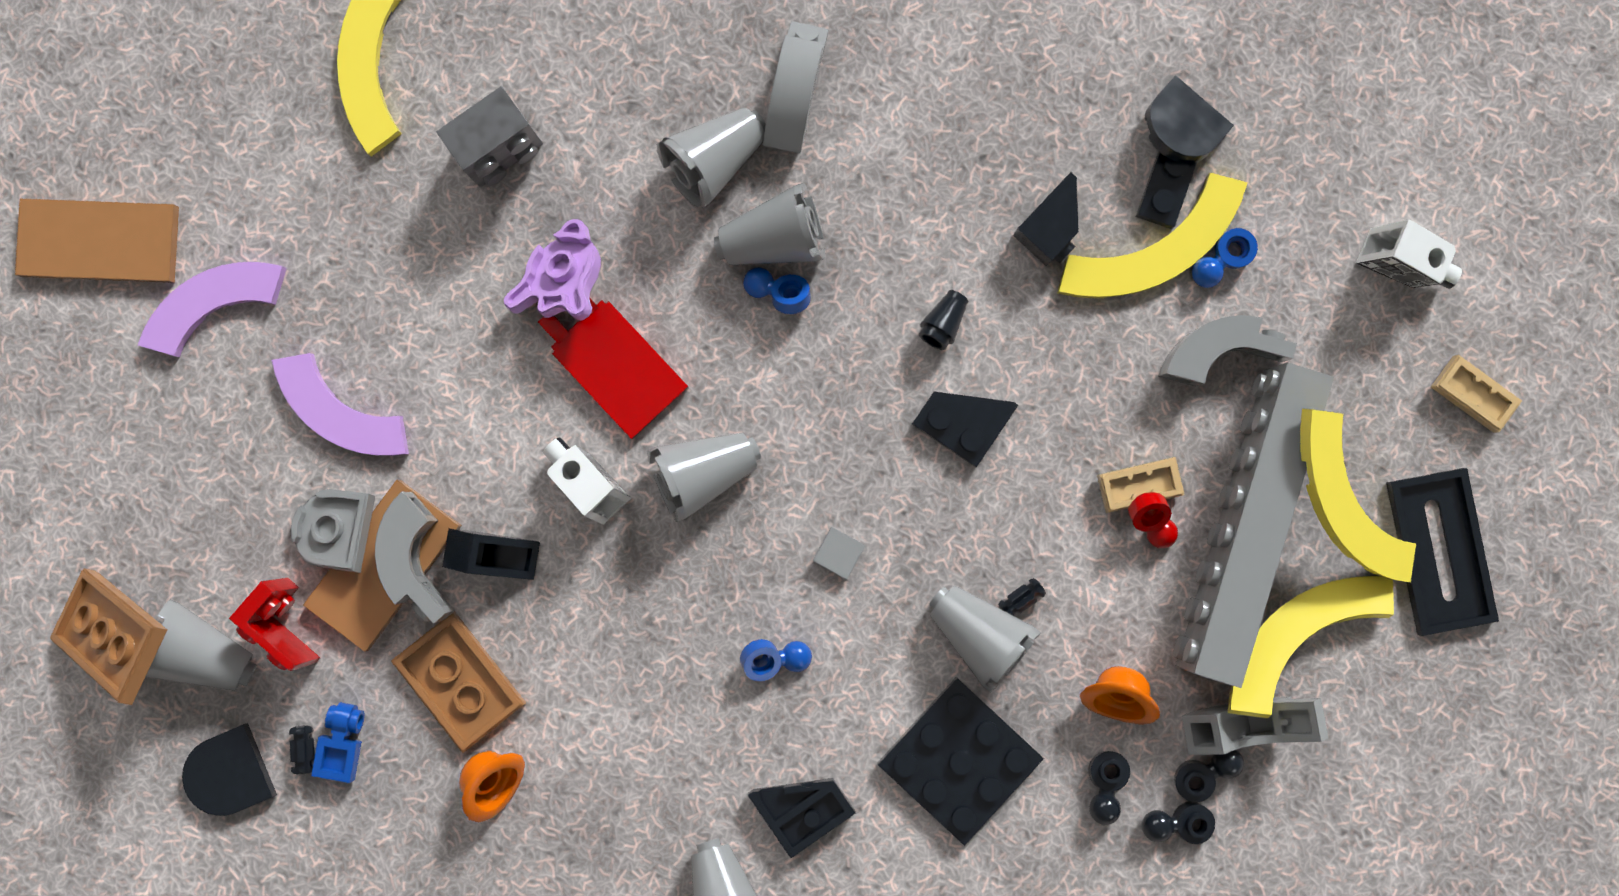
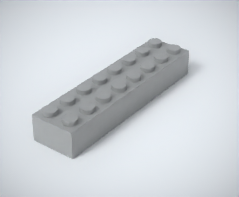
(1251, 526)

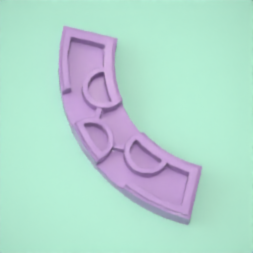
(205, 293)
(330, 417)

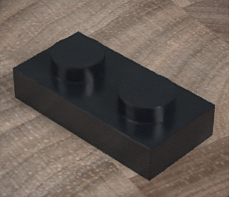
(1166, 191)

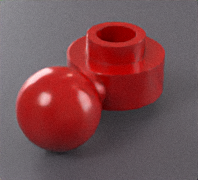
(1152, 515)

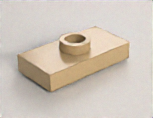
(1476, 393)
(1124, 485)

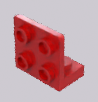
(258, 625)

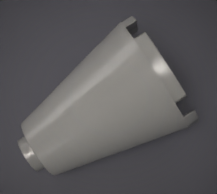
(711, 153)
(773, 232)
(701, 470)
(982, 634)
(198, 652)
(718, 872)

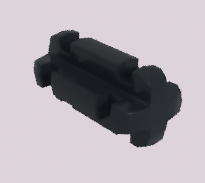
(1023, 597)
(302, 749)

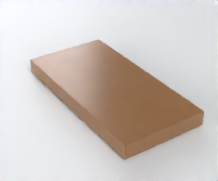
(97, 240)
(357, 601)
(108, 635)

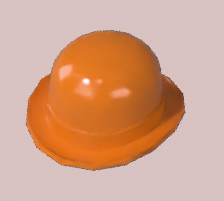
(1122, 696)
(489, 783)

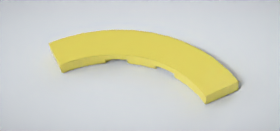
(358, 73)
(1163, 260)
(1337, 505)
(1297, 622)

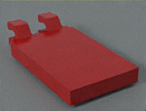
(615, 366)

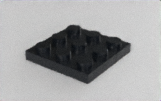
(960, 761)

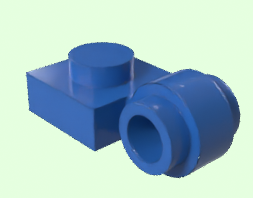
(337, 754)

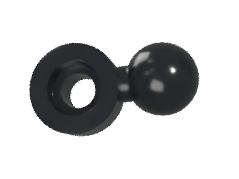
(1221, 765)
(1105, 806)
(1160, 826)

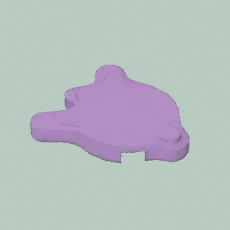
(559, 275)

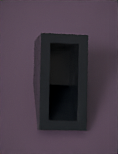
(1052, 224)
(490, 554)

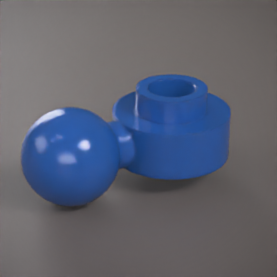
(1209, 270)
(788, 293)
(795, 657)

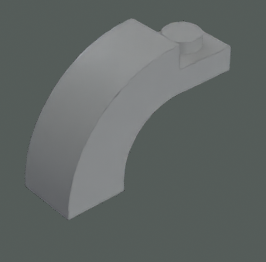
(794, 87)
(1196, 352)
(399, 561)
(1219, 732)

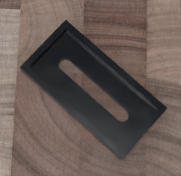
(1474, 593)

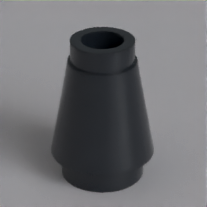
(943, 322)

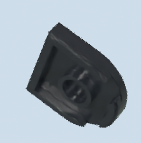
(1184, 123)
(227, 773)

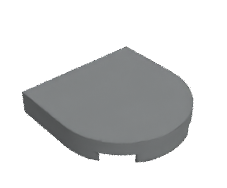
(333, 529)

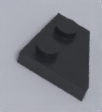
(964, 423)
(802, 811)

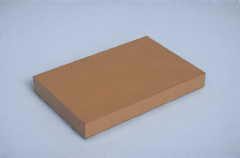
(458, 682)

